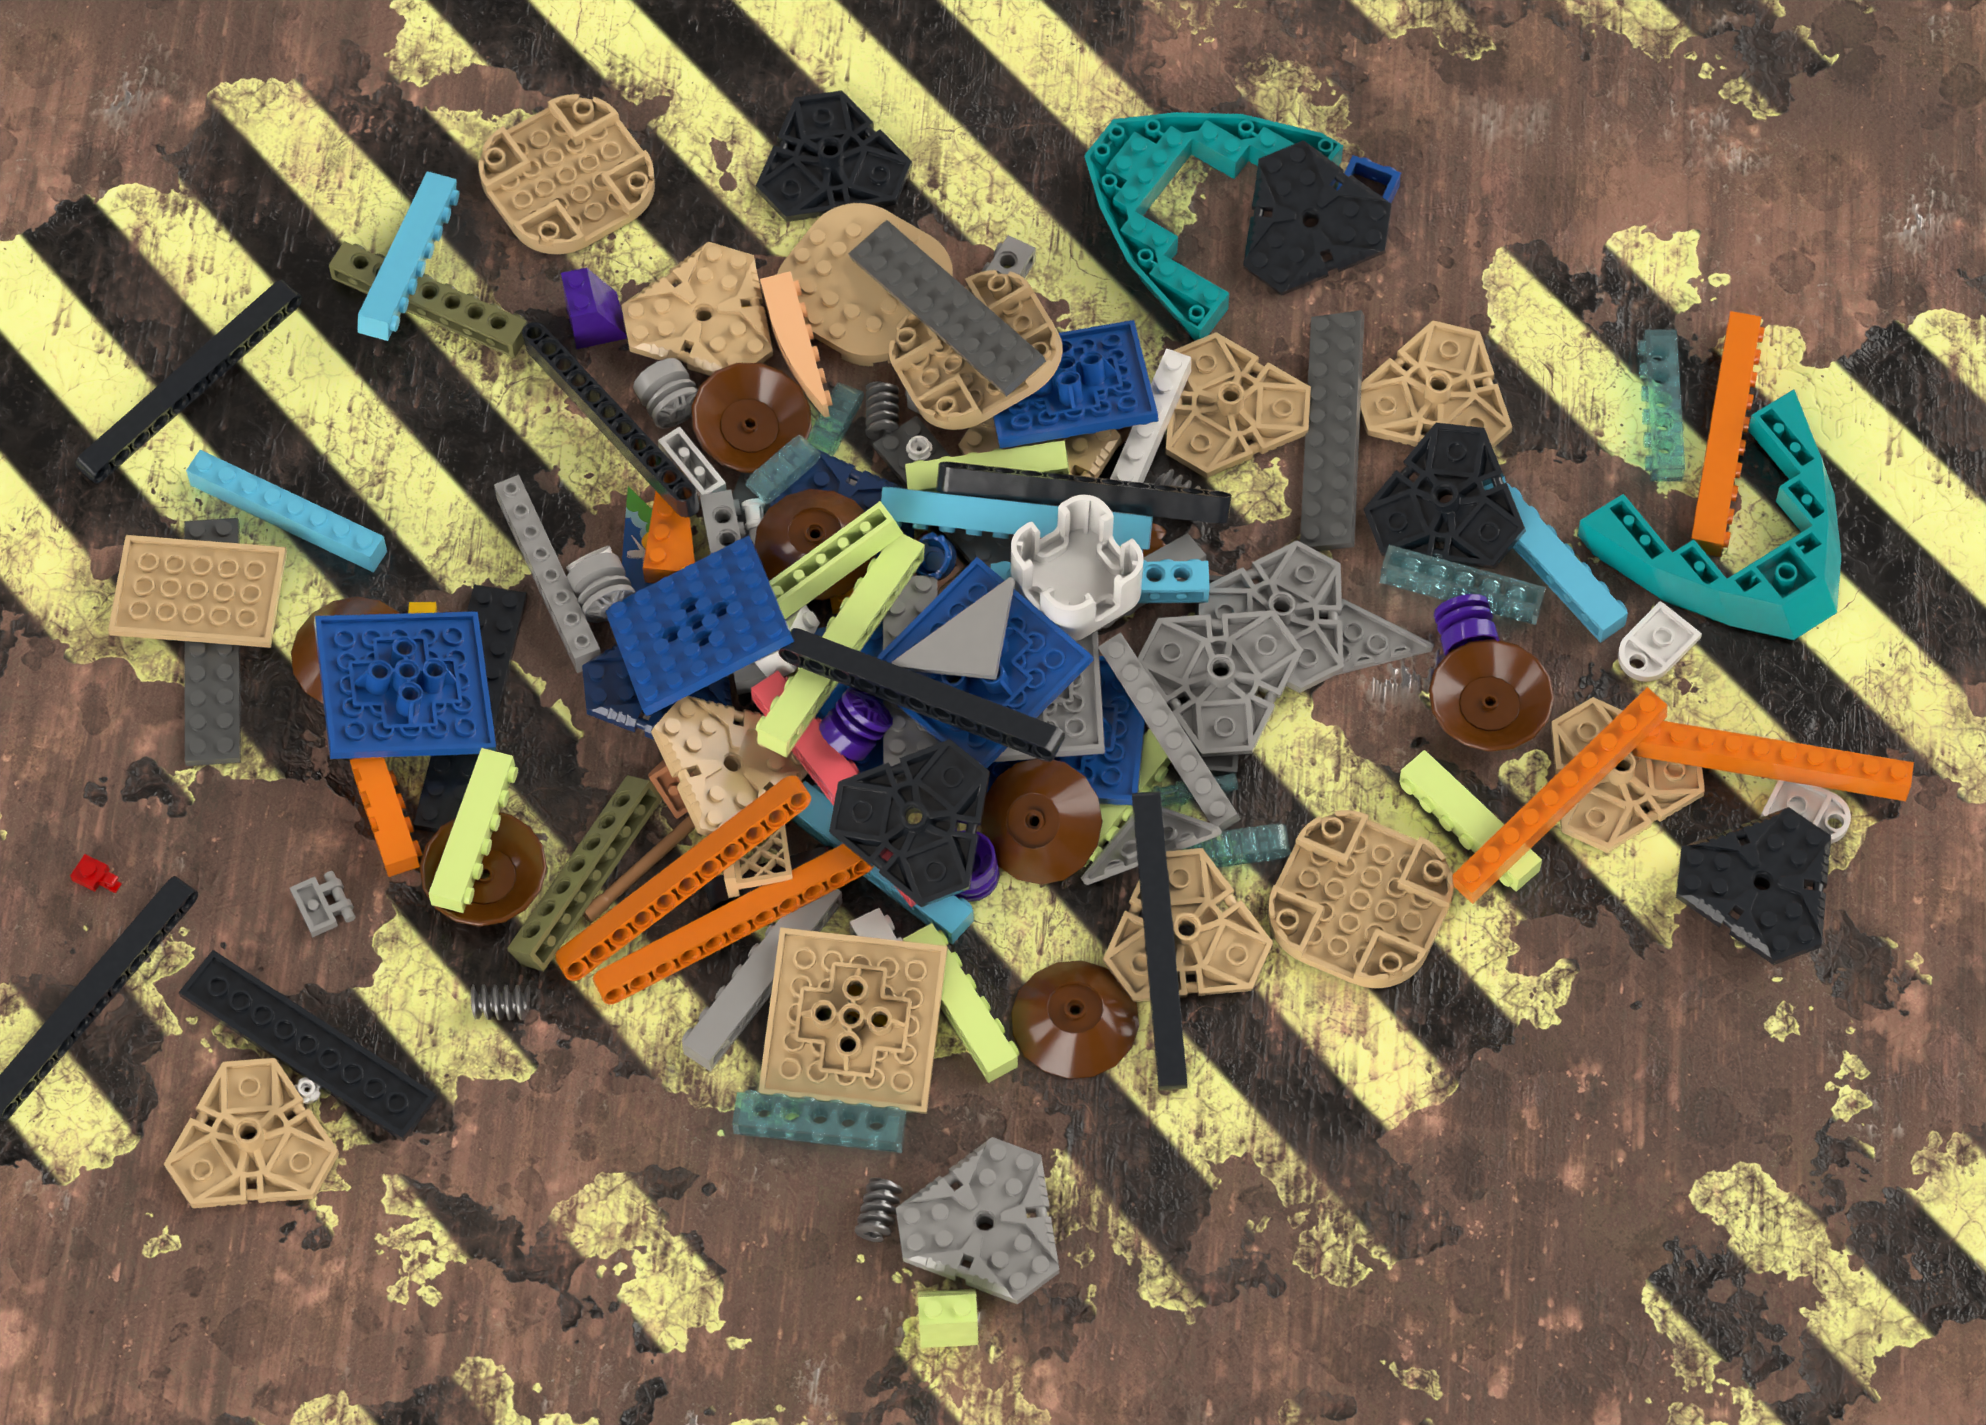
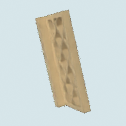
(764, 876)

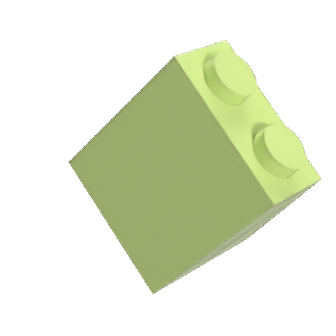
(948, 1318)

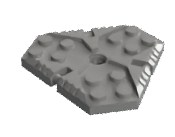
(1304, 587)
(1221, 711)
(996, 1188)

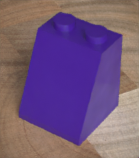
(592, 309)

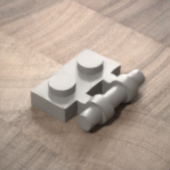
(314, 906)

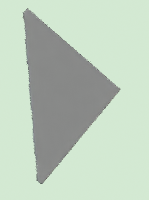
(1375, 641)
(968, 642)
(1121, 854)

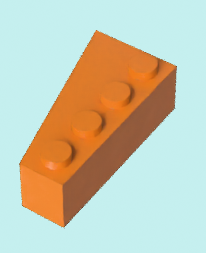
(668, 542)
(386, 814)

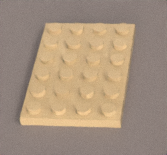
(197, 591)

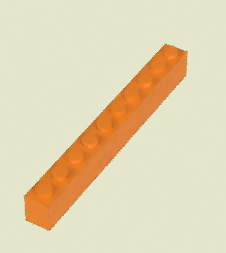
(1726, 431)
(1778, 760)
(1559, 795)

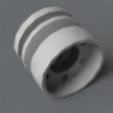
(666, 392)
(598, 584)

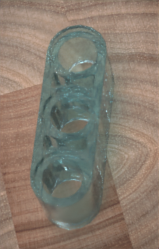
(830, 431)
(783, 469)

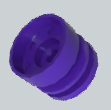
(1464, 620)
(855, 724)
(985, 871)

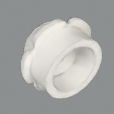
(919, 442)
(311, 1096)

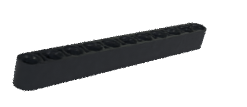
(188, 381)
(611, 419)
(1056, 488)
(923, 695)
(1159, 941)
(93, 993)

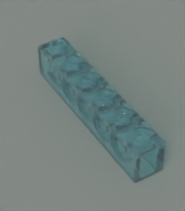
(1662, 345)
(1449, 579)
(830, 1132)

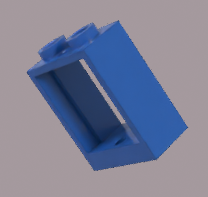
(1376, 172)

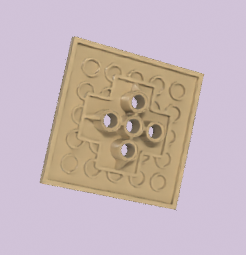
(889, 1062)

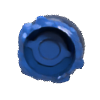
(938, 557)

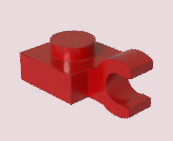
(93, 873)

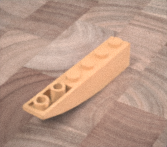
(794, 337)

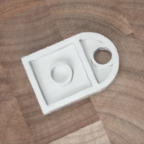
(1658, 642)
(1812, 803)

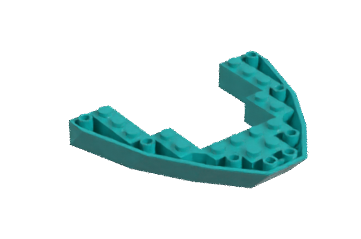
(1140, 158)
(1776, 594)

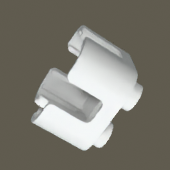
(1078, 569)

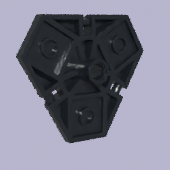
(808, 179)
(1299, 188)
(1474, 524)
(1779, 854)
(930, 856)

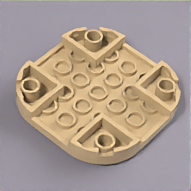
(567, 175)
(840, 298)
(944, 384)
(1360, 900)

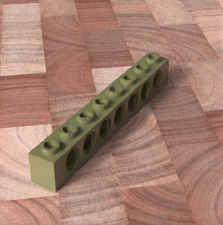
(436, 310)
(585, 873)

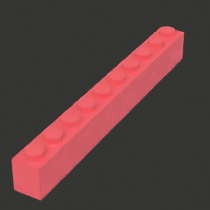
(812, 750)

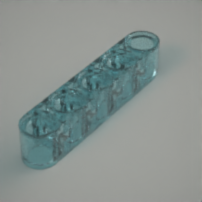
(1247, 845)

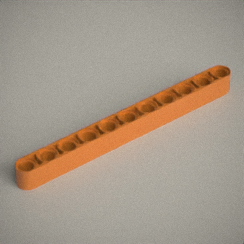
(682, 878)
(728, 924)

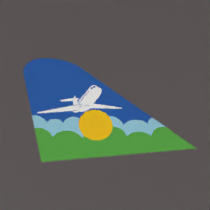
(635, 539)

